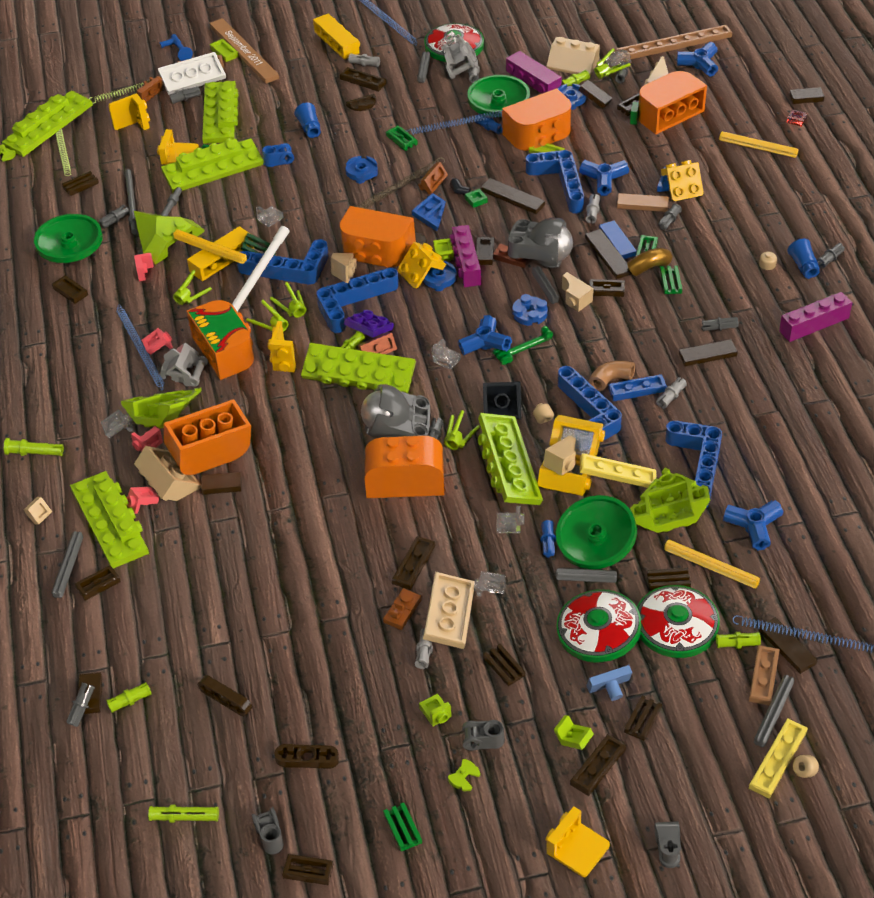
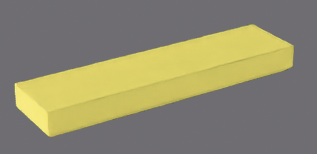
(616, 470)
(778, 758)

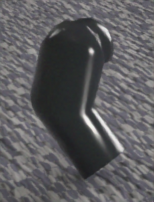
(457, 187)

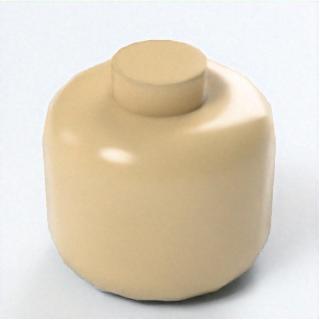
(768, 260)
(543, 413)
(805, 766)

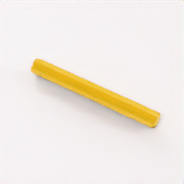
(758, 144)
(210, 246)
(712, 564)

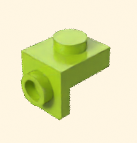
(444, 249)
(435, 710)
(571, 734)

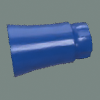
(308, 119)
(804, 257)

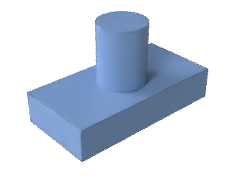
(610, 681)

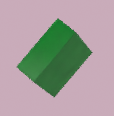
(634, 113)
(476, 198)

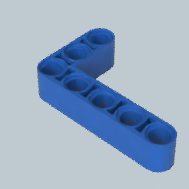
(564, 164)
(290, 269)
(334, 296)
(590, 400)
(698, 438)

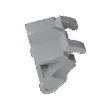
(458, 54)
(179, 360)

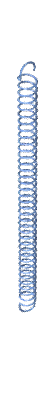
(387, 22)
(455, 121)
(149, 358)
(831, 638)

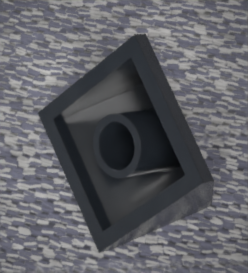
(502, 398)

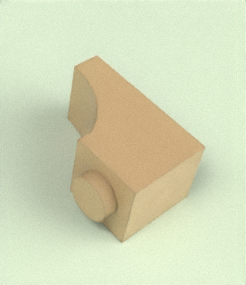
(577, 292)
(561, 456)

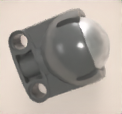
(544, 241)
(395, 413)

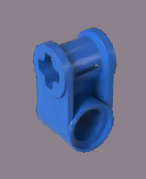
(275, 155)

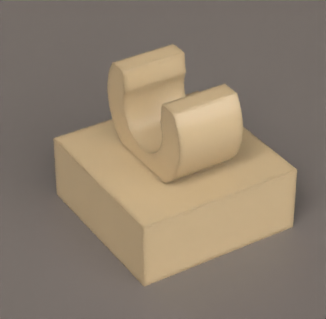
(37, 510)

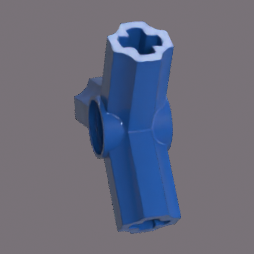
(700, 59)
(604, 174)
(485, 338)
(755, 521)

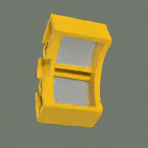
(588, 437)

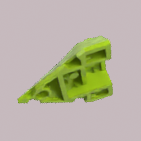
(157, 232)
(159, 408)
(670, 503)

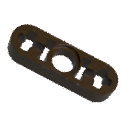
(225, 695)
(291, 749)

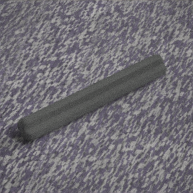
(67, 564)
(773, 711)

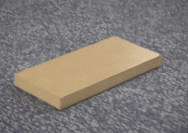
(449, 610)

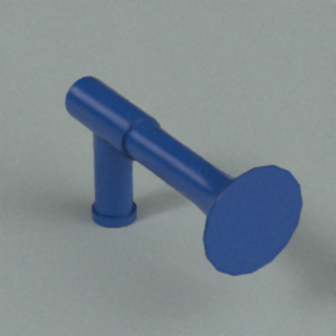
(184, 52)

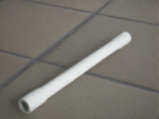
(277, 240)

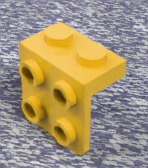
(128, 112)
(170, 150)
(683, 180)
(418, 263)
(281, 350)
(576, 844)

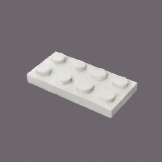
(191, 73)

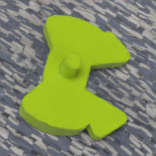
(7, 153)
(458, 779)

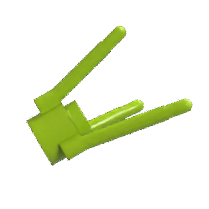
(604, 70)
(183, 294)
(296, 307)
(273, 321)
(454, 437)

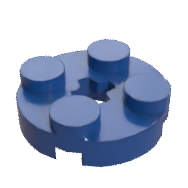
(572, 93)
(367, 170)
(443, 278)
(536, 305)

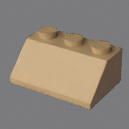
(573, 56)
(164, 474)

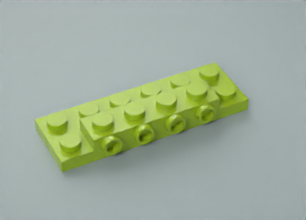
(220, 111)
(46, 121)
(212, 163)
(357, 368)
(508, 459)
(110, 519)

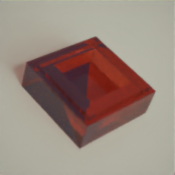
(797, 118)

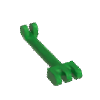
(506, 357)

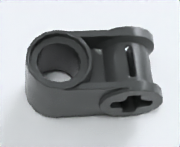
(482, 735)
(268, 828)
(668, 841)

